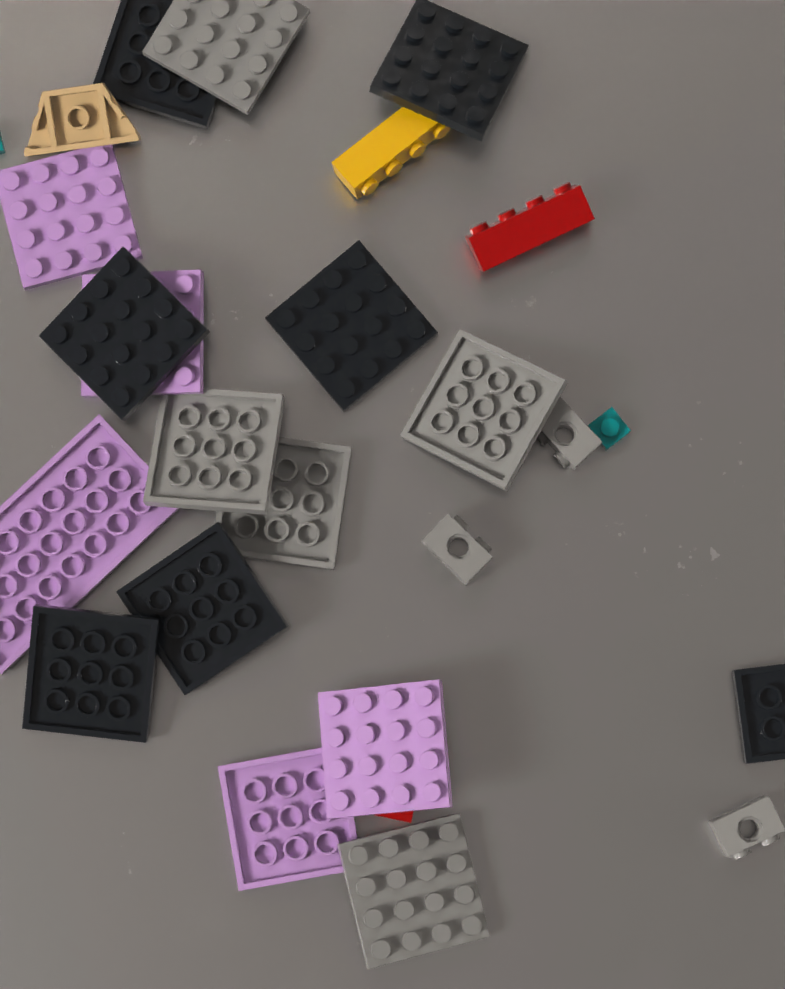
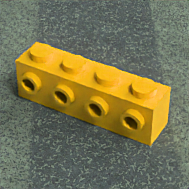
(386, 150)

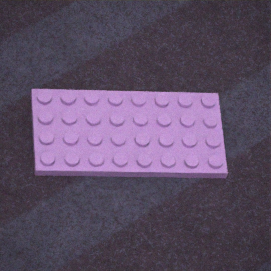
(70, 529)

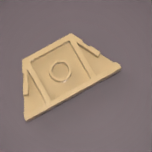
(78, 120)

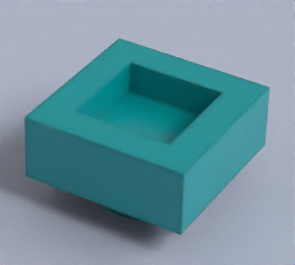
(609, 428)

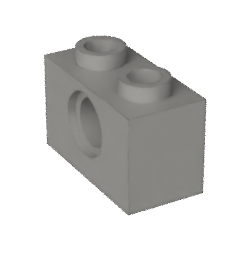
(583, 441)
(464, 566)
(766, 821)

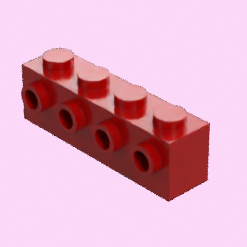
(529, 227)

